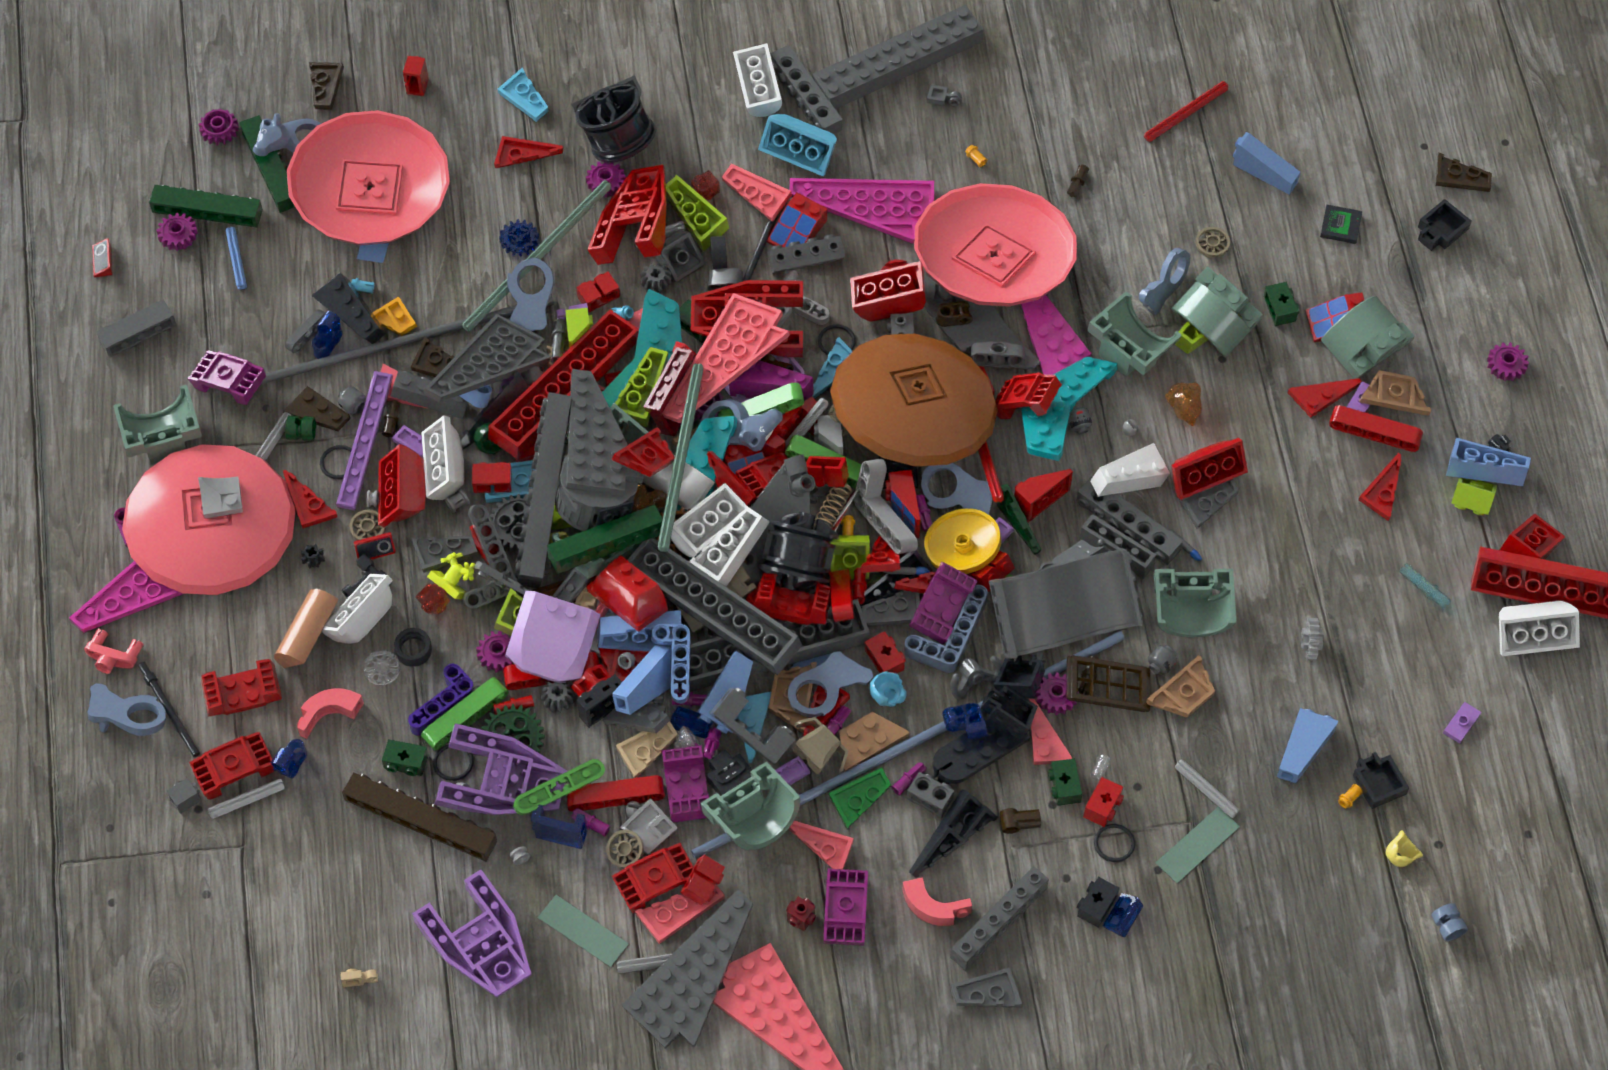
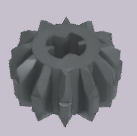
(656, 278)
(563, 701)

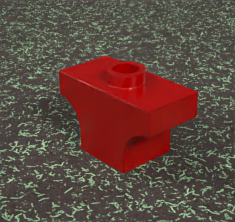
(590, 678)

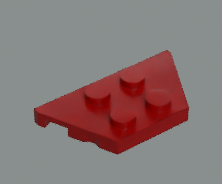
(646, 454)
(610, 661)

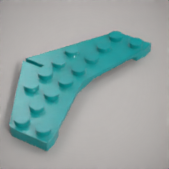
(658, 329)
(1047, 432)
(714, 436)

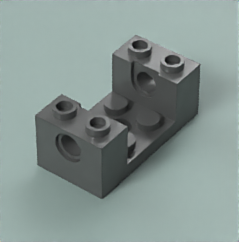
(775, 742)

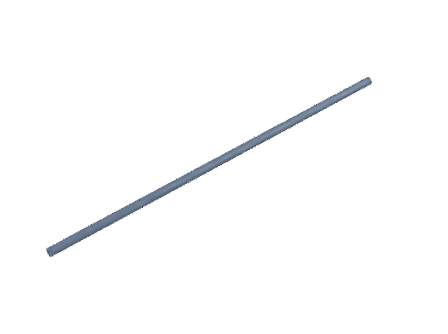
(902, 747)

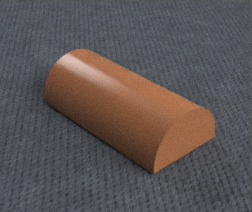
(305, 628)

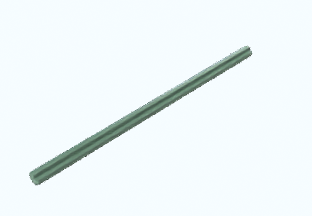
(539, 253)
(680, 458)

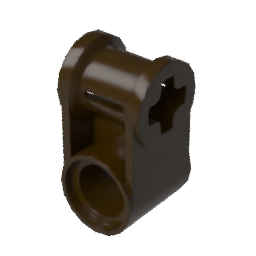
(955, 314)

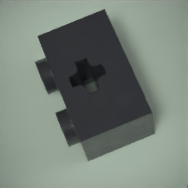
(1096, 912)

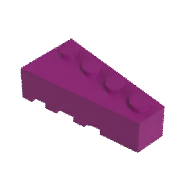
(767, 377)

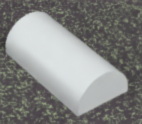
(758, 80)
(706, 520)

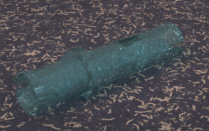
(1431, 591)

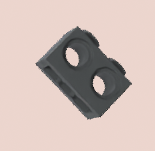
(927, 798)

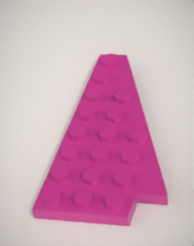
(878, 204)
(121, 597)

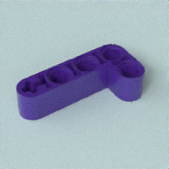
(422, 718)

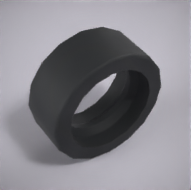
(718, 252)
(415, 660)

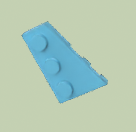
(523, 95)

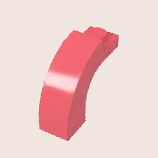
(328, 702)
(930, 910)

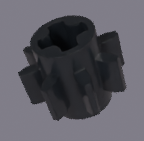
(1500, 442)
(312, 556)

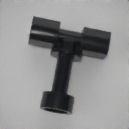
(368, 568)

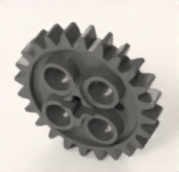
(506, 513)

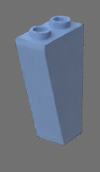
(1264, 163)
(733, 676)
(645, 682)
(1306, 741)

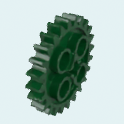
(509, 718)

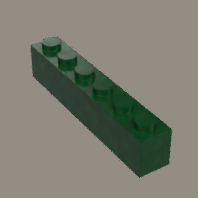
(270, 166)
(206, 205)
(605, 539)

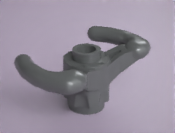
(972, 675)

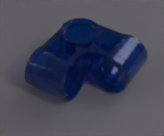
(328, 335)
(967, 718)
(288, 762)

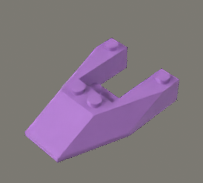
(509, 772)
(484, 948)

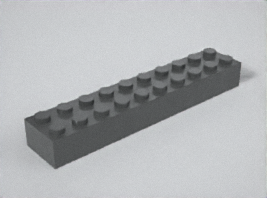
(899, 56)
(542, 495)
(717, 607)
(712, 655)

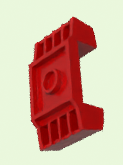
(1027, 390)
(790, 421)
(760, 472)
(792, 604)
(241, 690)
(231, 763)
(653, 876)

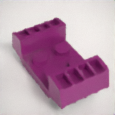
(228, 375)
(942, 603)
(685, 782)
(845, 907)

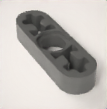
(304, 332)

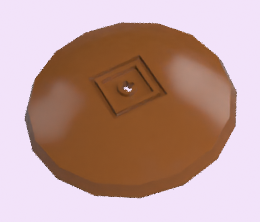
(907, 424)

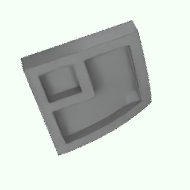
(220, 496)
(650, 825)

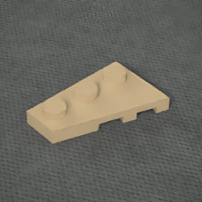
(645, 748)

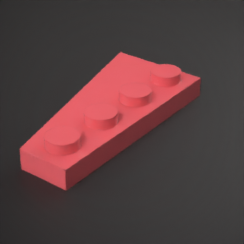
(759, 192)
(671, 915)

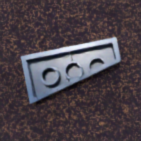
(1487, 463)
(618, 634)

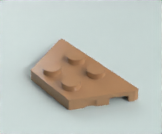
(1395, 392)
(1185, 690)
(779, 702)
(869, 738)

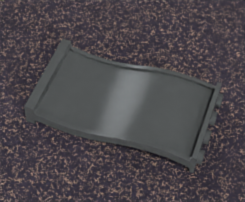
(1066, 602)

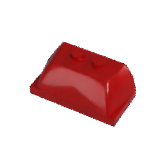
(889, 292)
(1208, 467)
(400, 485)
(629, 593)

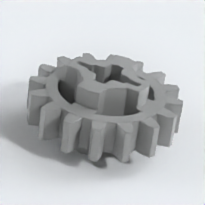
(1312, 638)

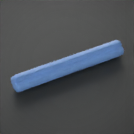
(236, 258)

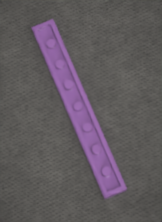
(364, 440)

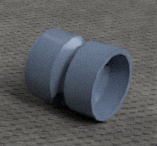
(1450, 924)

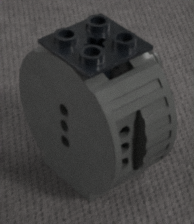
(589, 508)

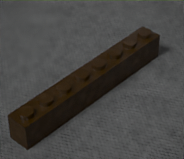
(420, 816)

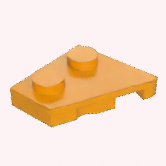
(395, 317)

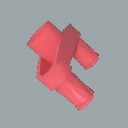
(109, 658)

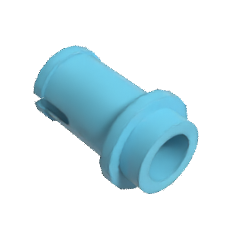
(363, 286)
(625, 312)

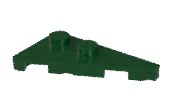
(1017, 519)

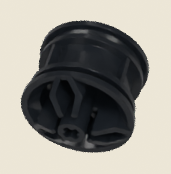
(615, 123)
(799, 551)

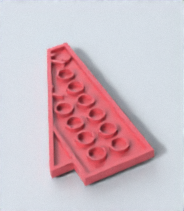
(735, 343)
(770, 1006)

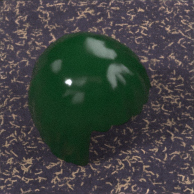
(483, 443)

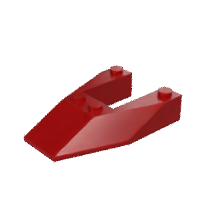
(636, 200)
(774, 293)

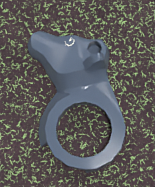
(277, 136)
(1158, 292)
(530, 308)
(750, 430)
(969, 491)
(833, 674)
(108, 707)

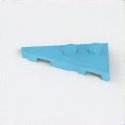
(827, 372)
(754, 716)

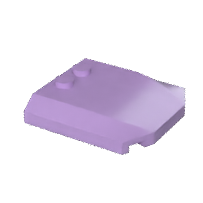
(552, 637)

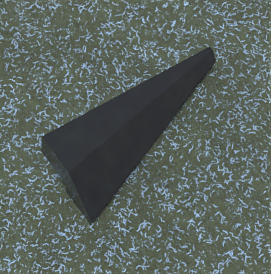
(496, 407)
(883, 584)
(960, 822)

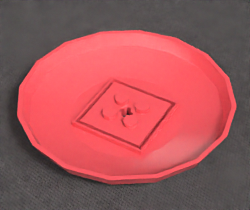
(363, 149)
(985, 220)
(213, 554)

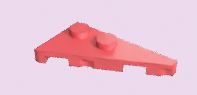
(1045, 741)
(829, 846)

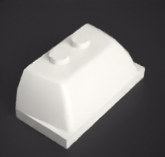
(442, 459)
(693, 486)
(360, 610)
(1538, 628)

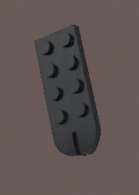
(967, 757)

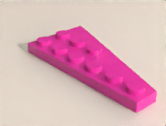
(1052, 336)

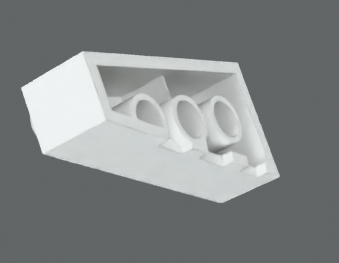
(1131, 473)
(731, 547)

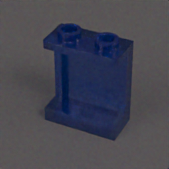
(559, 831)

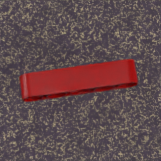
(1376, 428)
(841, 595)
(518, 680)
(616, 793)

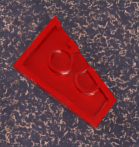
(881, 558)

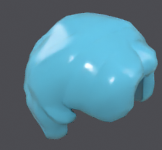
(887, 689)

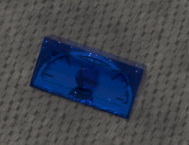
(690, 719)
(1123, 914)

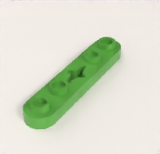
(576, 777)

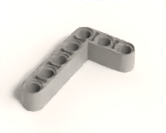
(878, 512)

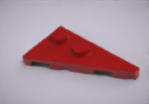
(725, 475)

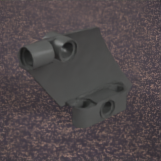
(985, 337)
(778, 499)

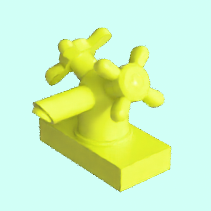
(450, 580)

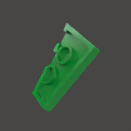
(859, 795)

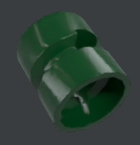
(300, 428)

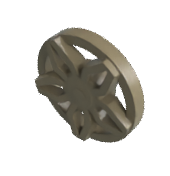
(1212, 242)
(366, 525)
(624, 848)

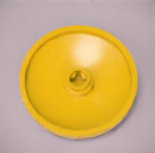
(963, 540)

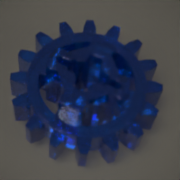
(519, 237)

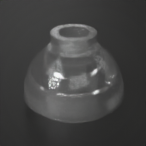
(686, 738)

